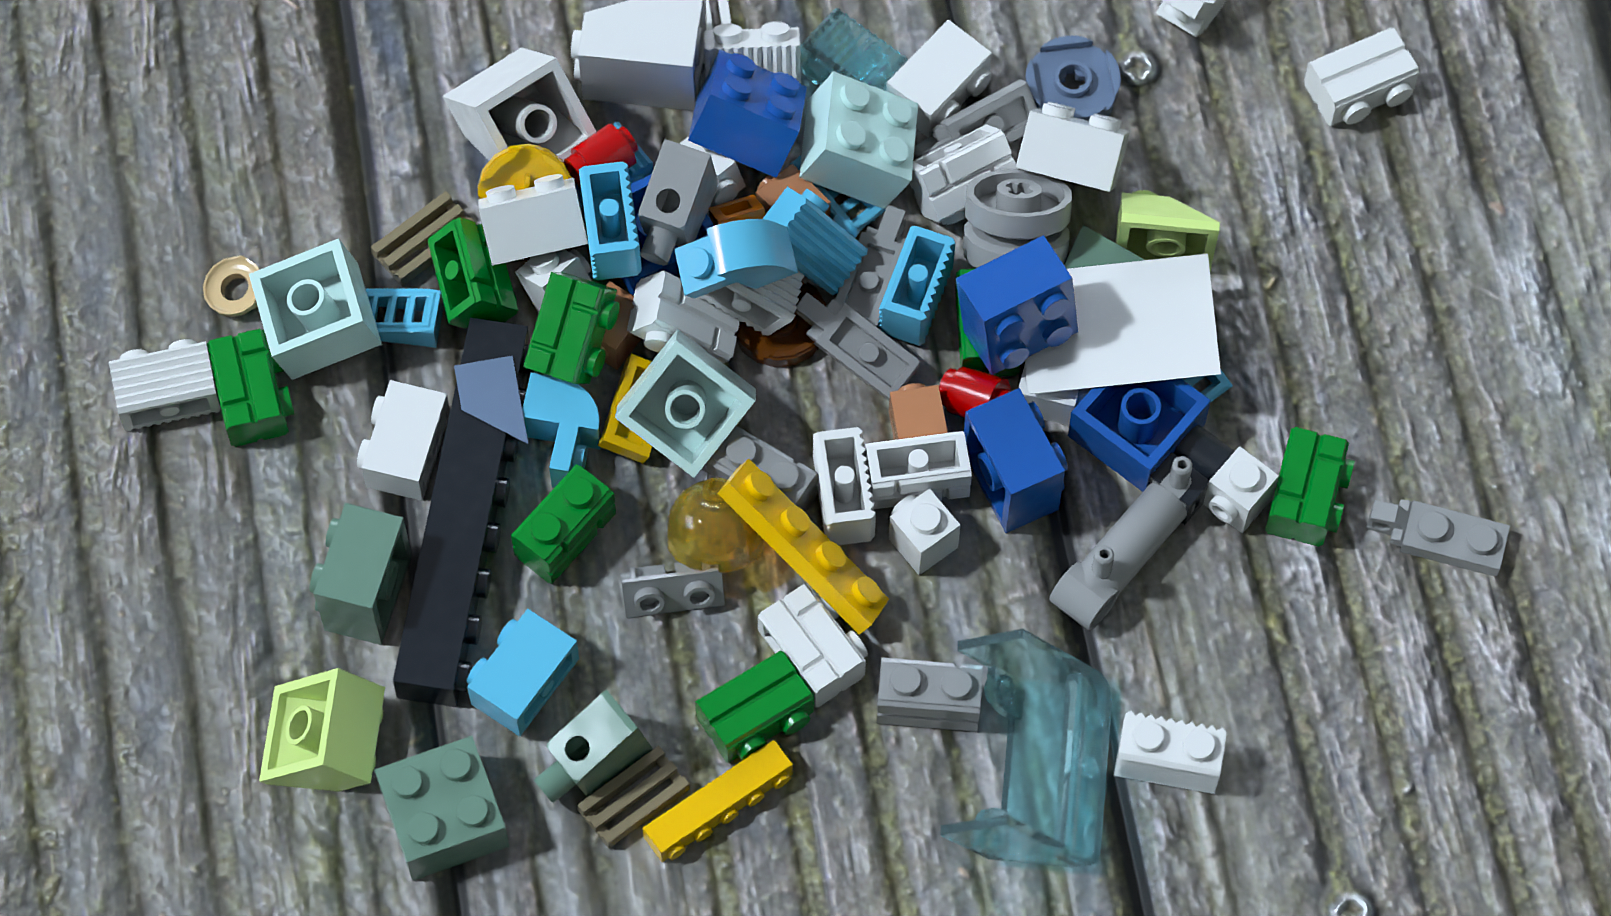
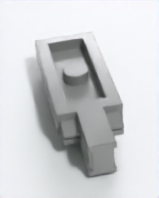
(1004, 110)
(871, 278)
(858, 345)
(1442, 534)

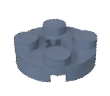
(1088, 64)

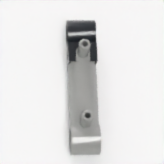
(1171, 498)

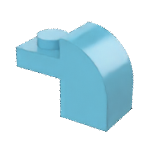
(739, 252)
(564, 415)

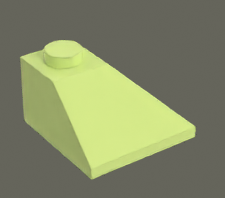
(1164, 227)

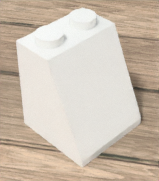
(642, 53)
(520, 103)

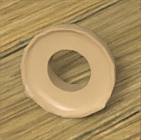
(218, 279)

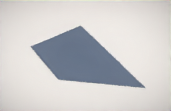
(492, 394)

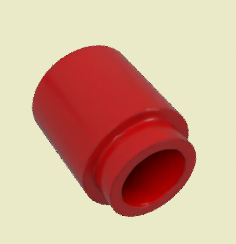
(602, 147)
(969, 388)

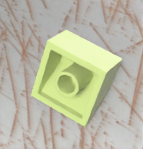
(323, 732)

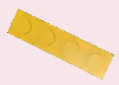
(803, 546)

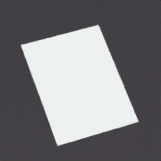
(1134, 327)

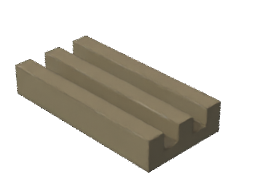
(409, 228)
(621, 782)

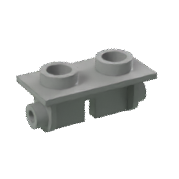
(654, 592)

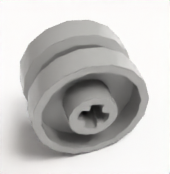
(1013, 209)

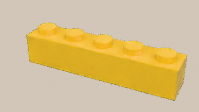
(718, 802)

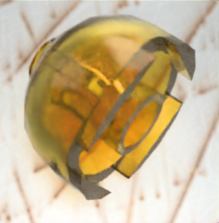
(710, 531)

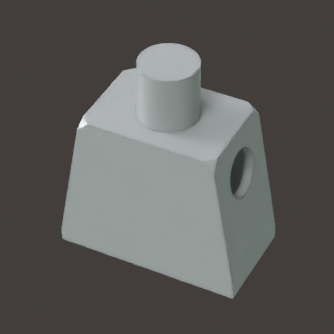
(676, 200)

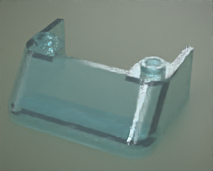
(1052, 754)

